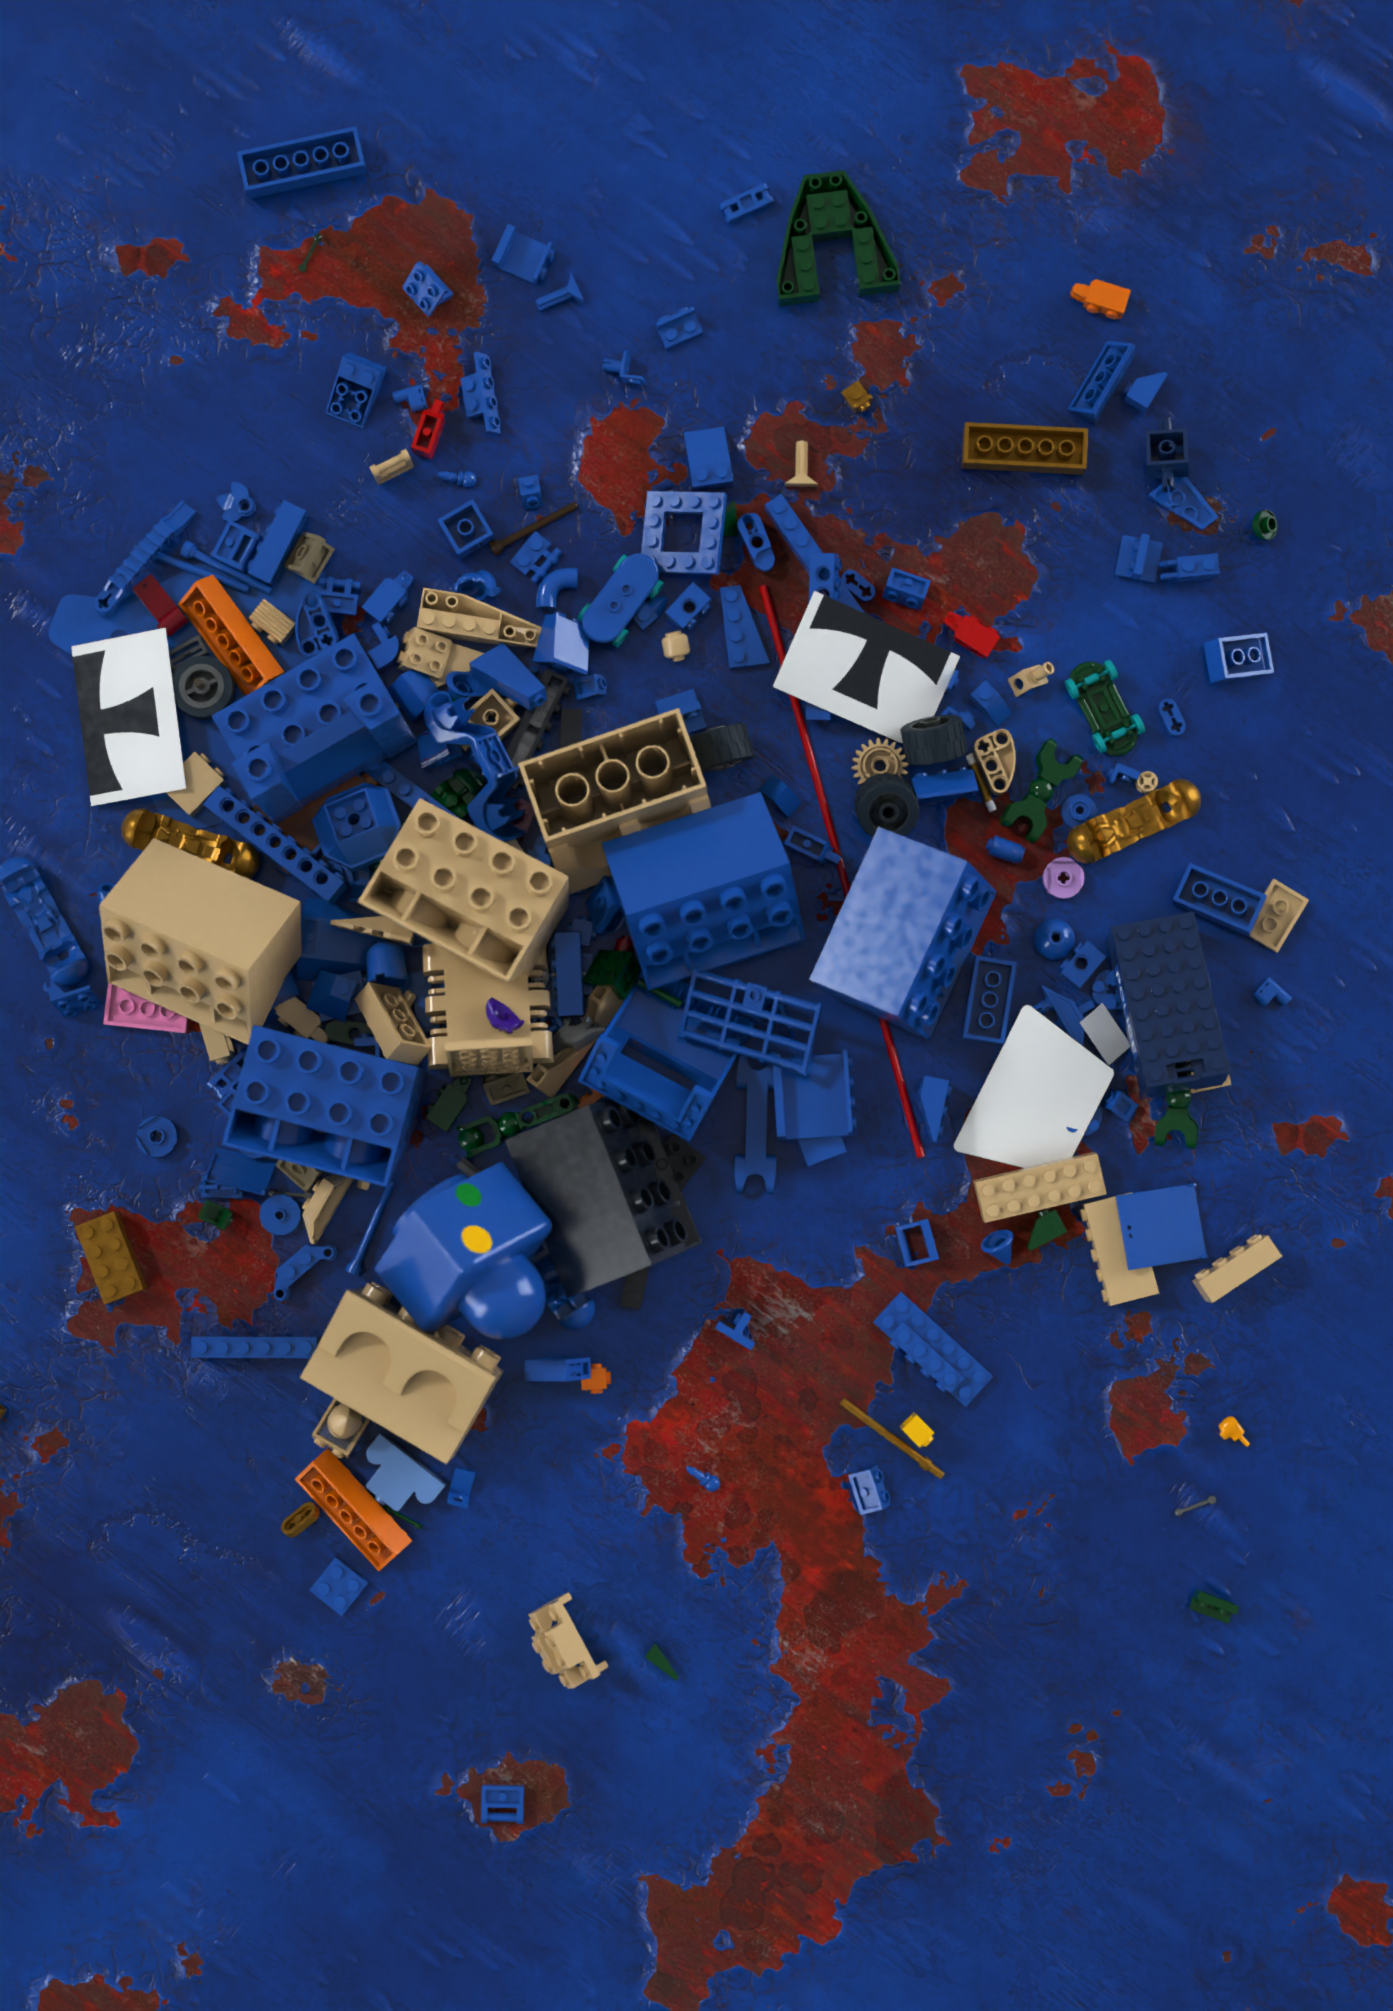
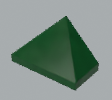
(730, 522)

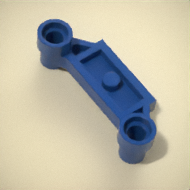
(298, 1266)

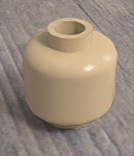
(675, 645)

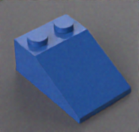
(708, 459)
(1238, 657)

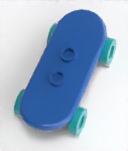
(620, 598)

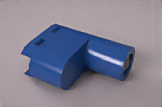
(415, 396)
(1271, 989)

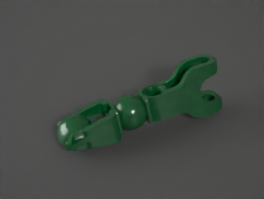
(511, 1123)

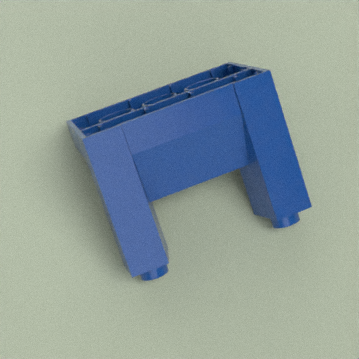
(312, 729)

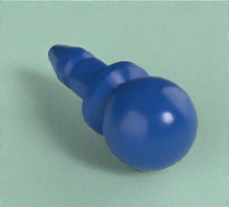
(467, 478)
(709, 1481)

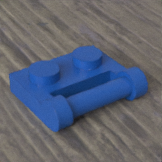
(230, 543)
(502, 1797)

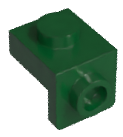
(215, 1214)

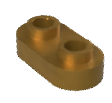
(300, 1519)

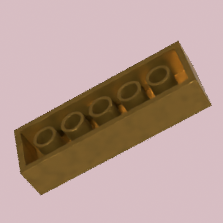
(1024, 448)

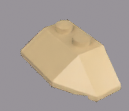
(323, 1204)

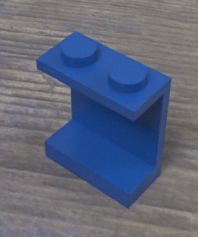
(522, 256)

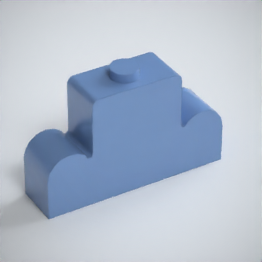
(400, 1475)

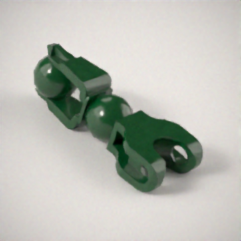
(1178, 1115)

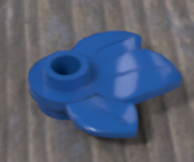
(234, 502)

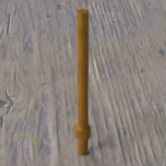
(925, 1463)

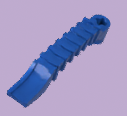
(160, 534)

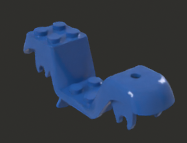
(490, 808)

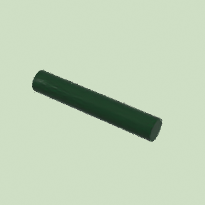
(661, 994)

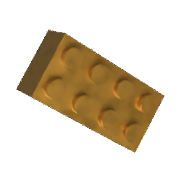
(111, 1257)

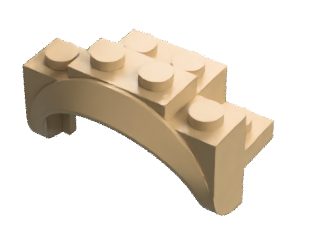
(561, 1644)

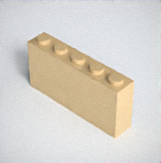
(1108, 1250)

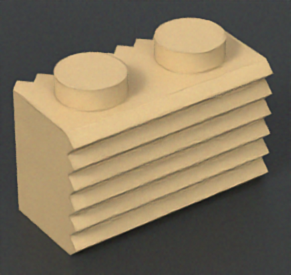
(272, 622)

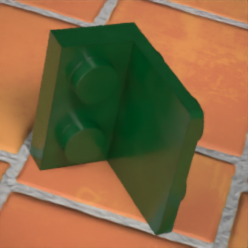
(614, 970)

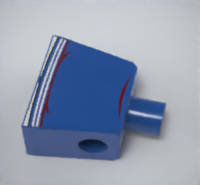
(434, 754)

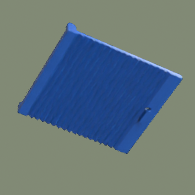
(1161, 1226)

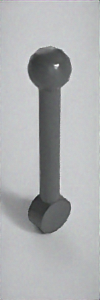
(305, 1195)
(1211, 1499)

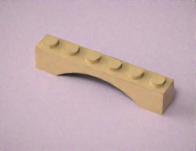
(551, 1076)

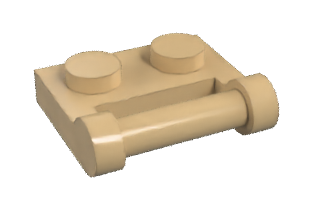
(392, 467)

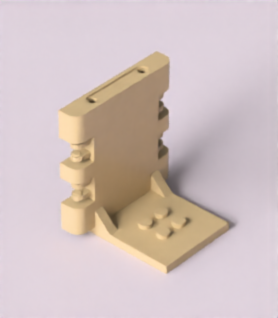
(470, 1041)

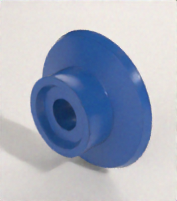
(1068, 809)

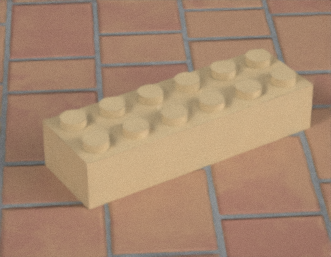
(1039, 1187)

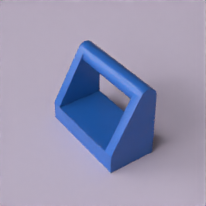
(928, 1240)

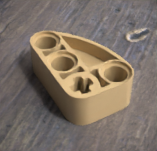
(1001, 754)

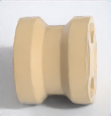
(1149, 780)

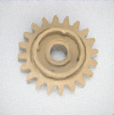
(878, 753)

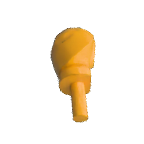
(1232, 1429)

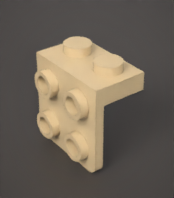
(424, 652)

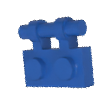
(531, 553)
(340, 603)

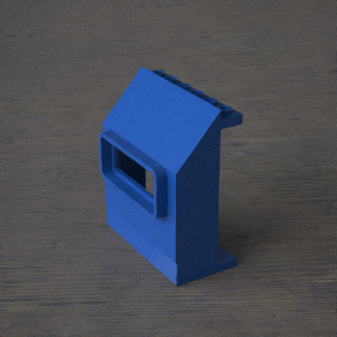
(653, 1029)

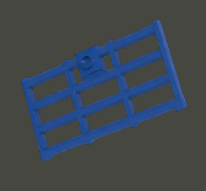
(753, 1004)

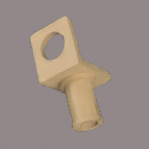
(1031, 678)

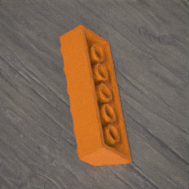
(229, 635)
(353, 1509)

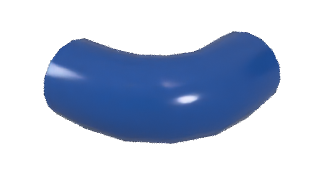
(552, 584)

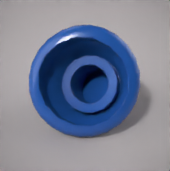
(999, 1245)

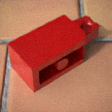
(429, 431)
(972, 634)

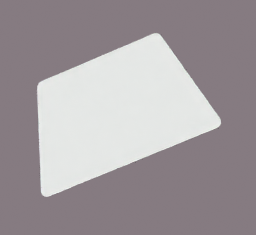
(1033, 1095)

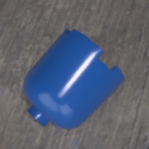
(387, 964)

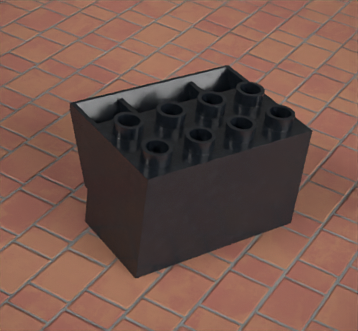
(603, 1194)

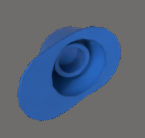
(464, 685)

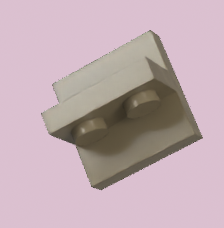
(309, 556)
(300, 1174)

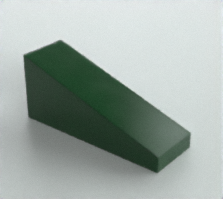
(657, 1657)

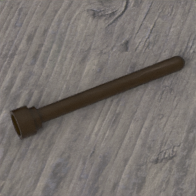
(499, 545)

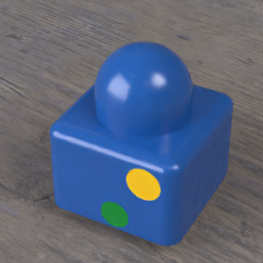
(470, 1255)

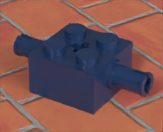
(1167, 454)

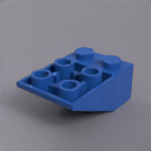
(355, 389)
(932, 1100)

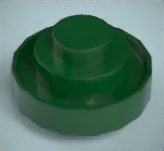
(1264, 525)

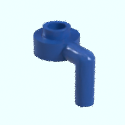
(967, 717)

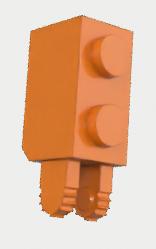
(1102, 298)

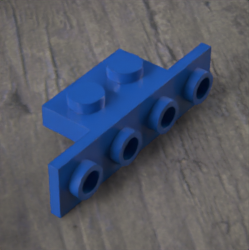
(480, 394)

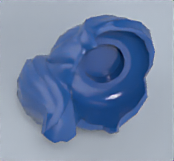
(477, 585)

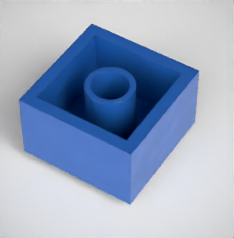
(466, 529)

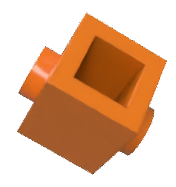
(598, 1380)

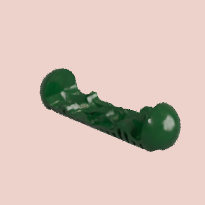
(455, 794)

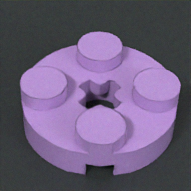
(1053, 871)

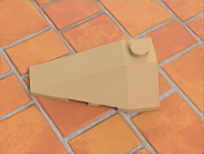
(377, 927)

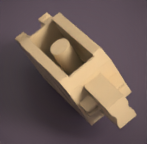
(305, 1021)

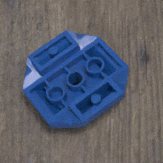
(368, 839)

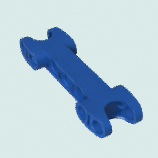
(755, 1158)

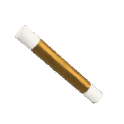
(981, 783)

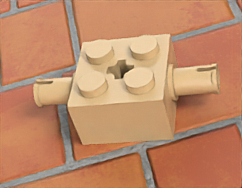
(493, 705)

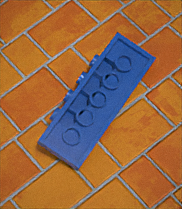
(932, 1349)

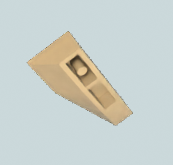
(471, 620)

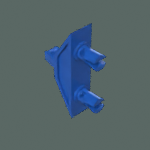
(1067, 1012)

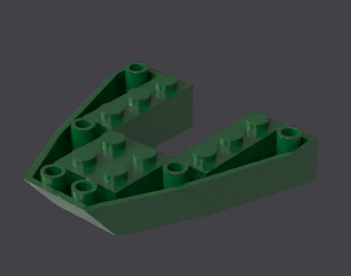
(825, 210)

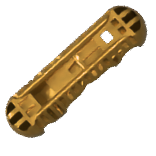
(1136, 820)
(142, 826)

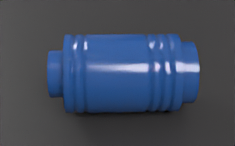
(1005, 849)

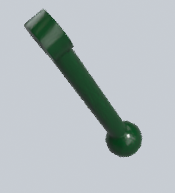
(387, 1508)

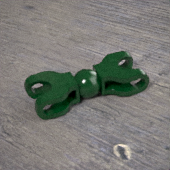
(1041, 790)

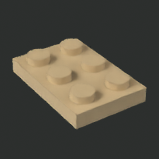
(1277, 915)

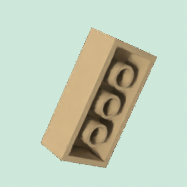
(393, 1023)
(1236, 1268)

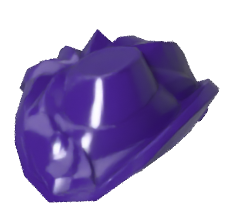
(502, 1017)

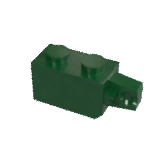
(450, 1103)

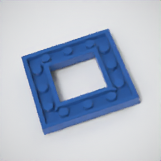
(709, 504)

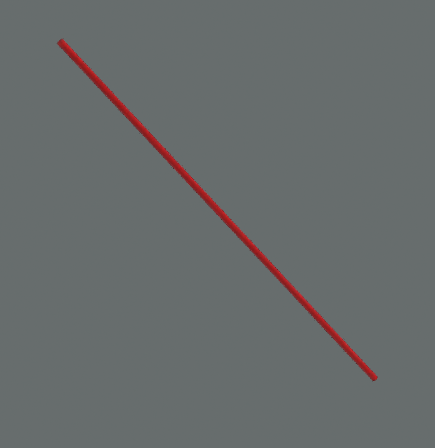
(840, 867)

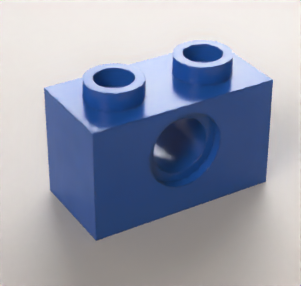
(694, 596)
(1090, 955)

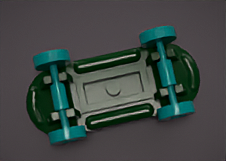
(1103, 707)

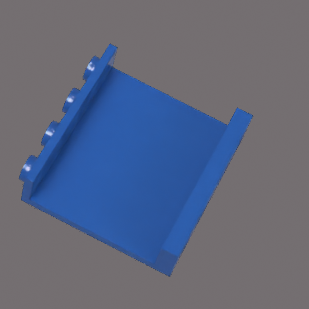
(814, 1103)

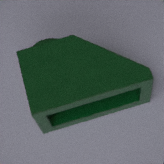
(1045, 1229)

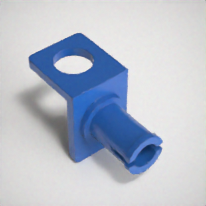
(622, 366)

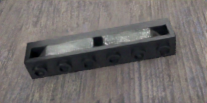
(537, 723)

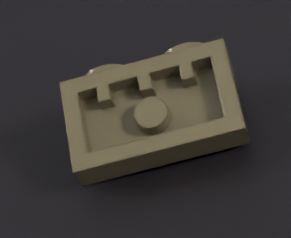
(504, 1086)

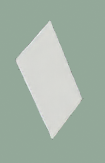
(1105, 1034)

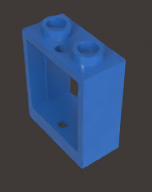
(557, 1369)

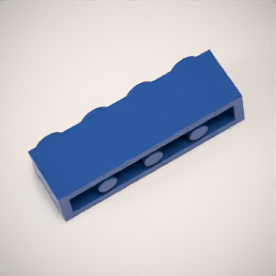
(277, 543)
(568, 973)

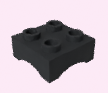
(682, 1159)

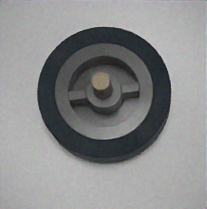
(203, 687)

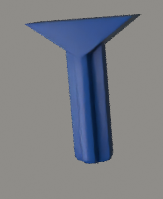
(560, 295)

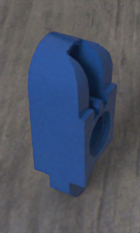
(760, 557)

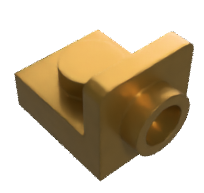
(857, 397)

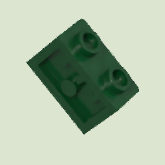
(1213, 1606)

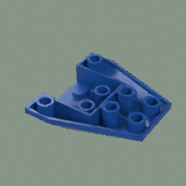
(329, 946)

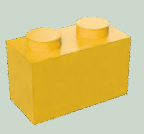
(917, 1430)

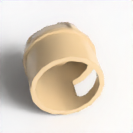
(344, 1421)

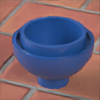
(1046, 946)

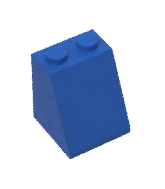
(562, 645)

